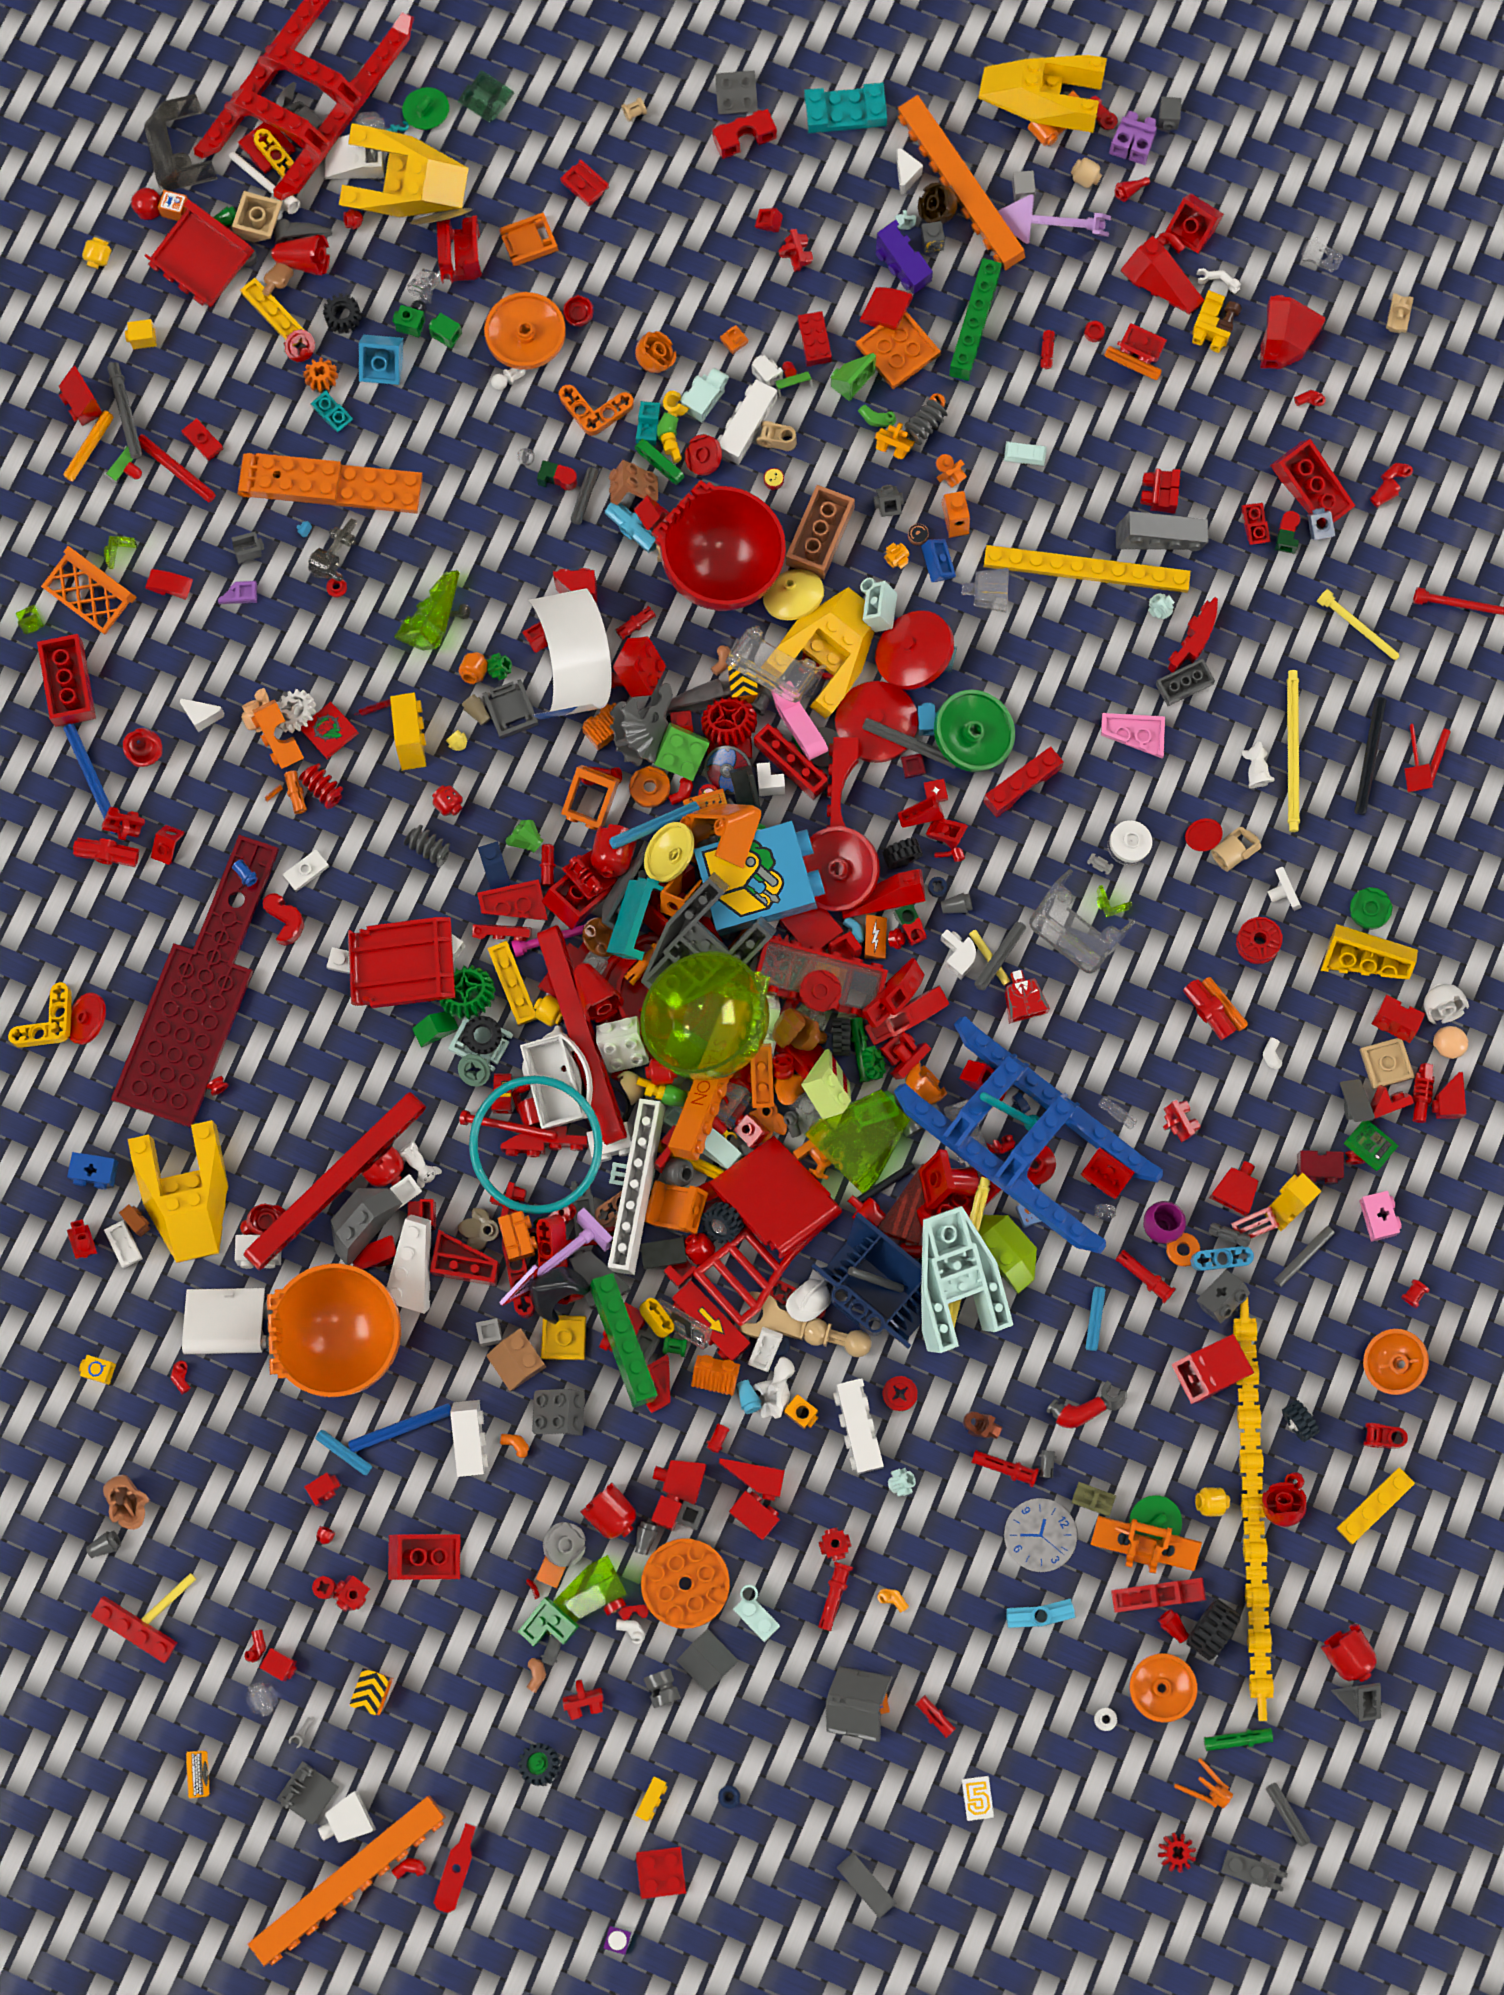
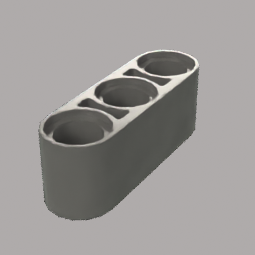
(866, 1885)

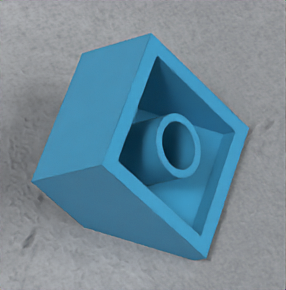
(380, 359)

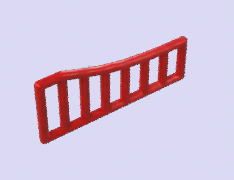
(767, 1286)

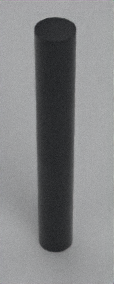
(886, 1182)

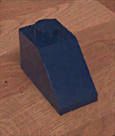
(494, 865)

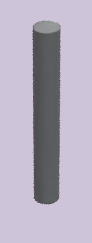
(876, 1279)

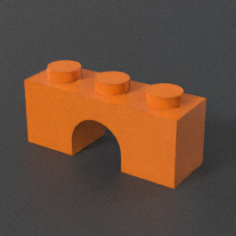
(268, 718)

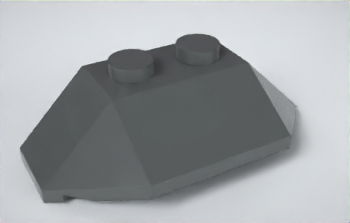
(615, 897)
(361, 1220)

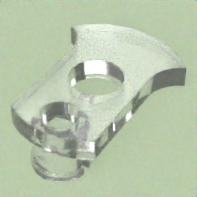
(1313, 246)

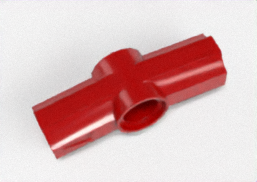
(106, 852)
(1209, 1009)

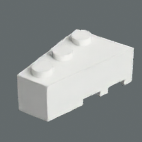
(468, 1438)

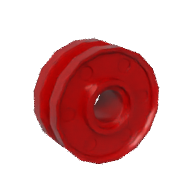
(1262, 928)

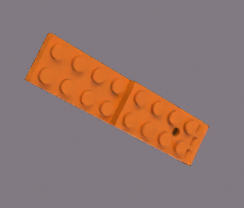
(328, 483)

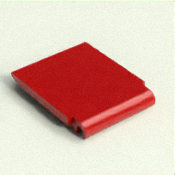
(402, 963)
(776, 1196)

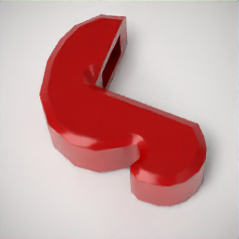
(288, 914)

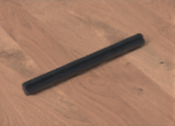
(1370, 756)

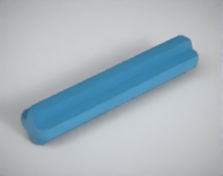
(1095, 1318)
(343, 1452)

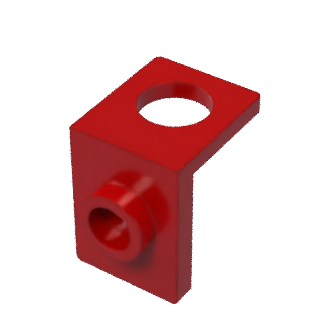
(165, 844)

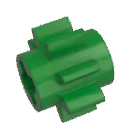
(499, 666)

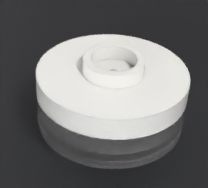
(1129, 843)

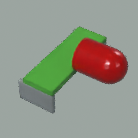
(790, 372)
(123, 464)

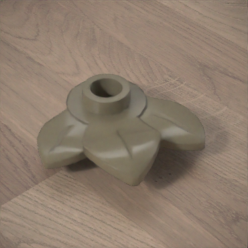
(475, 1229)

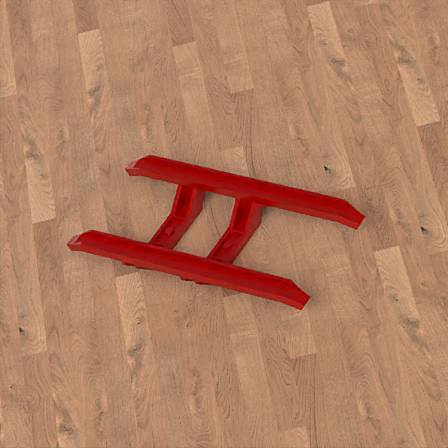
(347, 95)

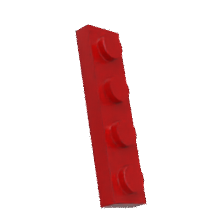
(134, 1629)

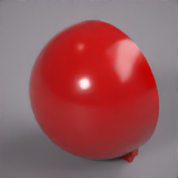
(721, 547)

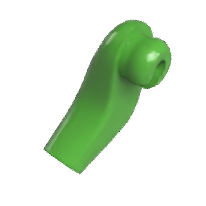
(877, 419)

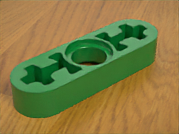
(659, 461)

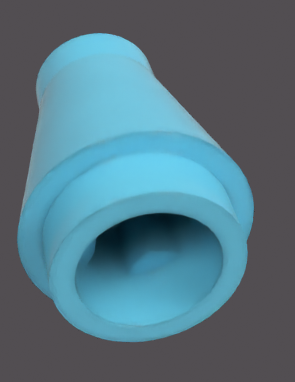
(749, 1399)

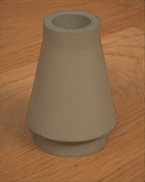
(476, 709)

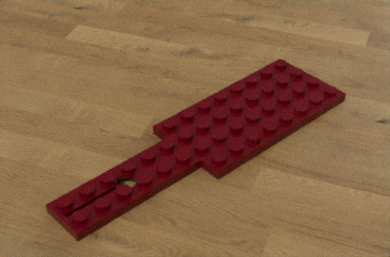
(195, 1002)

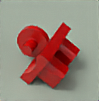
(1178, 1121)
(81, 1239)

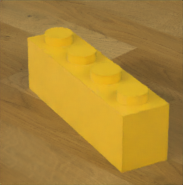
(1368, 954)

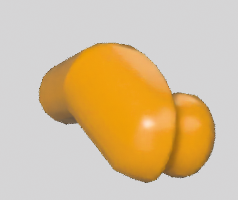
(893, 1597)

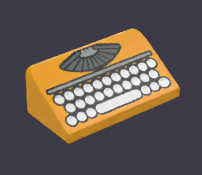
(197, 1774)

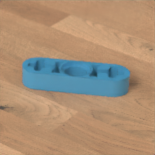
(1216, 1265)

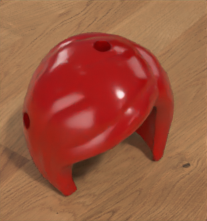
(144, 752)

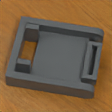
(509, 706)

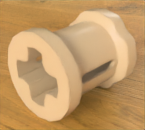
(634, 109)

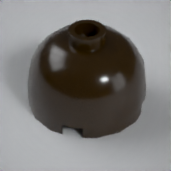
(937, 203)

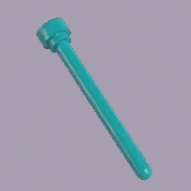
(1028, 1121)

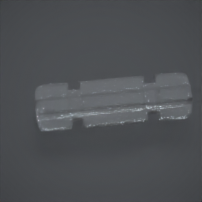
(1117, 1112)

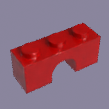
(758, 125)

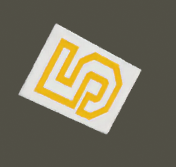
(977, 1798)

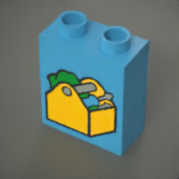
(770, 883)

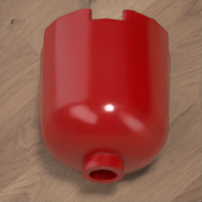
(611, 861)
(610, 1513)
(1350, 1654)

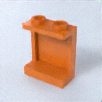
(675, 1207)

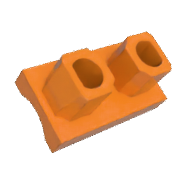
(951, 472)

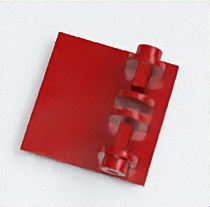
(585, 877)

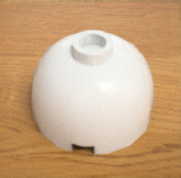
(1445, 1003)

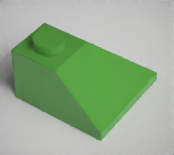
(853, 376)

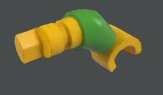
(667, 426)
(668, 1094)

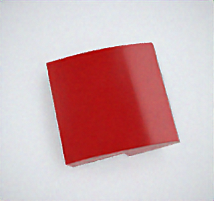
(247, 145)
(886, 308)

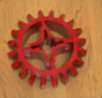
(729, 721)

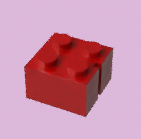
(639, 666)

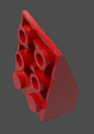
(1212, 1369)

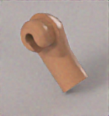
(719, 667)
(538, 1673)

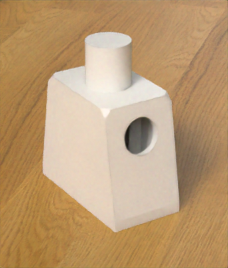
(347, 1819)

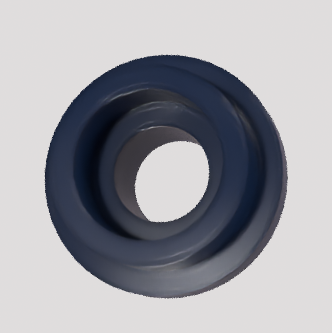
(721, 1797)

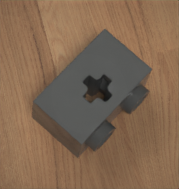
(1223, 1296)

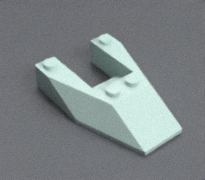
(953, 1268)

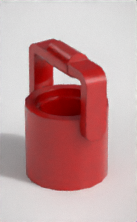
(526, 1107)

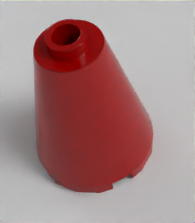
(304, 254)
(595, 994)

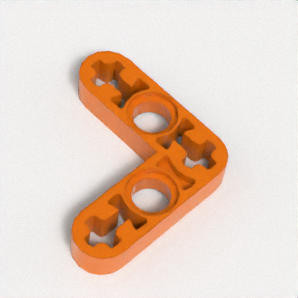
(590, 415)

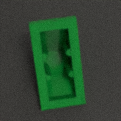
(434, 1028)

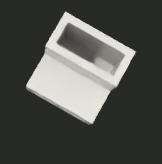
(768, 783)

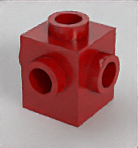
(835, 1553)
(358, 1592)

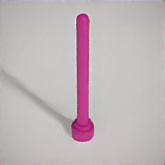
(520, 947)

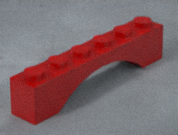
(845, 757)

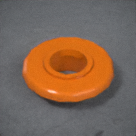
(1175, 1257)

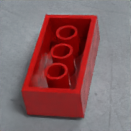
(66, 680)

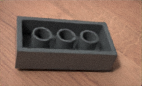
(1185, 682)

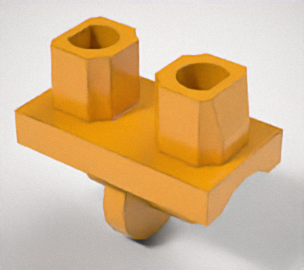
(896, 437)

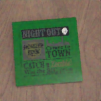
(1371, 1144)

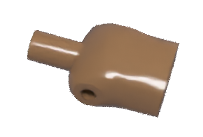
(277, 277)

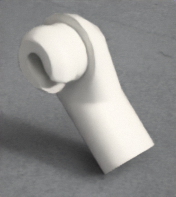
(1270, 1056)
(633, 1628)

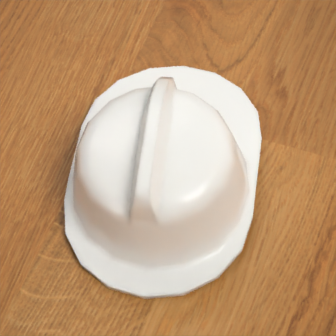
(808, 1300)

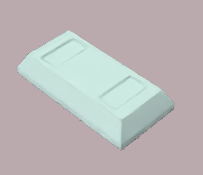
(1025, 453)

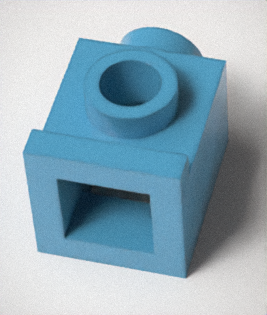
(926, 718)

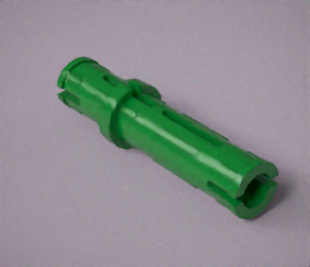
(859, 1040)
(1238, 1739)

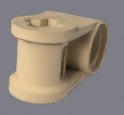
(773, 434)

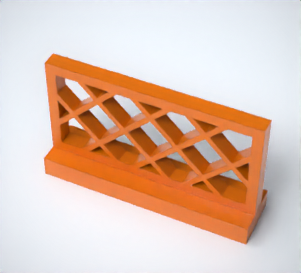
(95, 574)

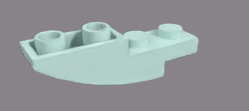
(716, 1145)

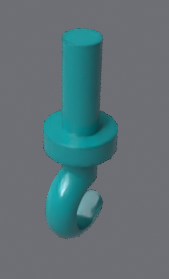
(393, 128)

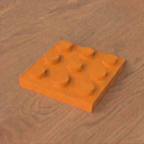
(899, 351)

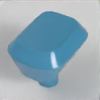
(304, 529)

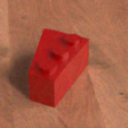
(462, 1262)

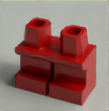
(1165, 490)

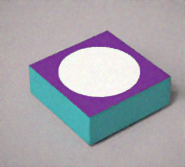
(617, 1940)

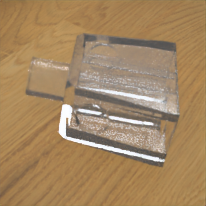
(989, 589)
(805, 1110)

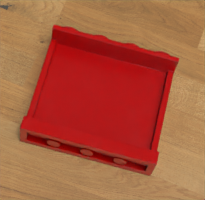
(200, 255)

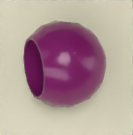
(1168, 1217)

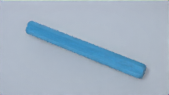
(652, 825)

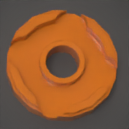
(655, 797)

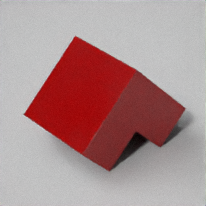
(424, 1208)

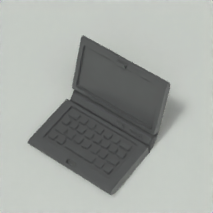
(855, 1703)

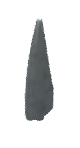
(698, 697)

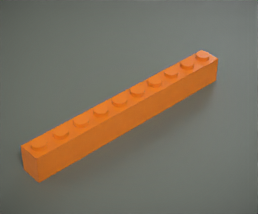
(959, 178)
(348, 1879)

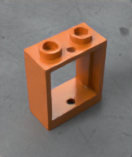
(596, 777)

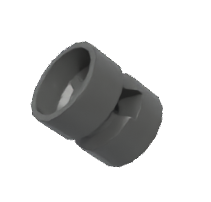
(662, 1688)

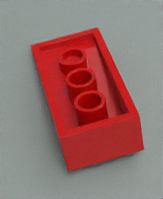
(1312, 481)

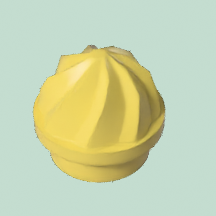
(457, 741)

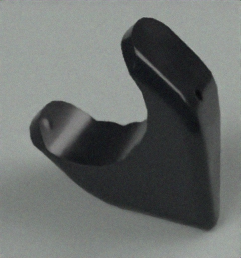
(552, 1287)

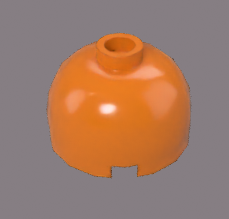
(655, 352)
(925, 1084)

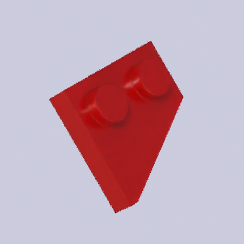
(660, 1376)

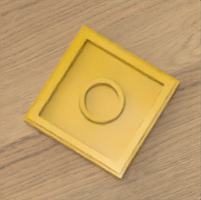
(564, 1339)

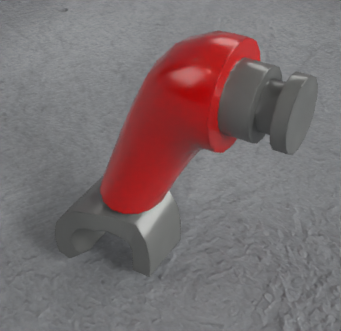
(1075, 1416)

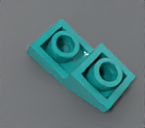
(331, 412)

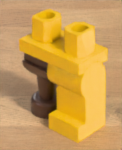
(1210, 326)

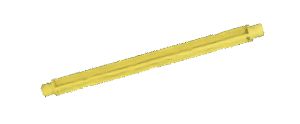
(1293, 750)
(976, 1218)

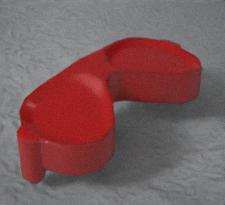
(641, 1610)

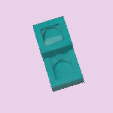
(647, 422)

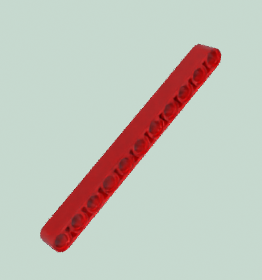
(581, 1033)
(334, 1181)

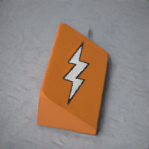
(875, 937)

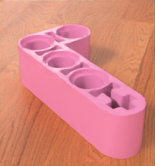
(800, 727)

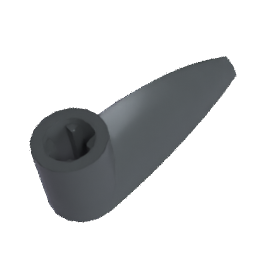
(288, 231)

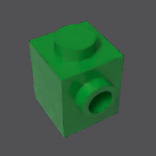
(409, 321)

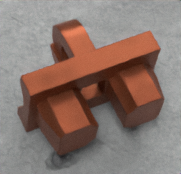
(983, 1427)

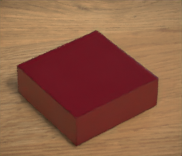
(913, 766)

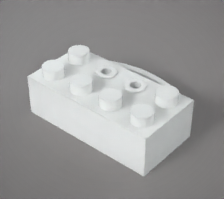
(547, 1058)

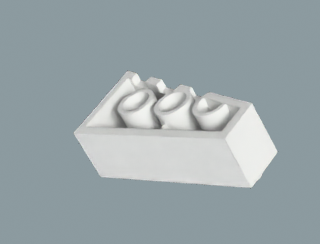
(411, 1266)

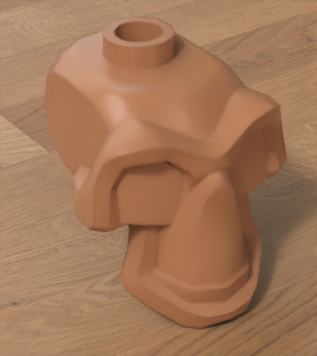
(125, 1502)

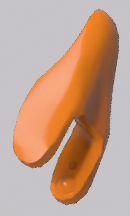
(788, 1089)

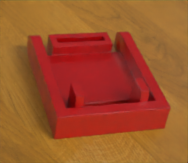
(803, 1060)

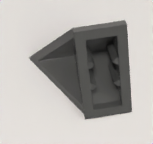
(1361, 1700)

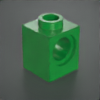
(445, 330)

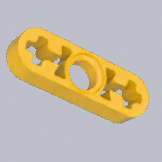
(262, 146)

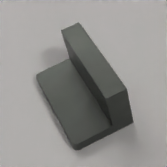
(744, 786)
(663, 1253)

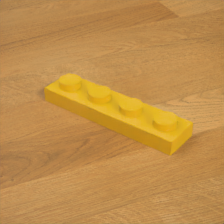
(270, 309)
(512, 983)
(1375, 1505)

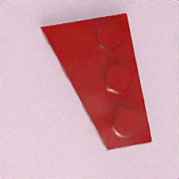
(515, 901)

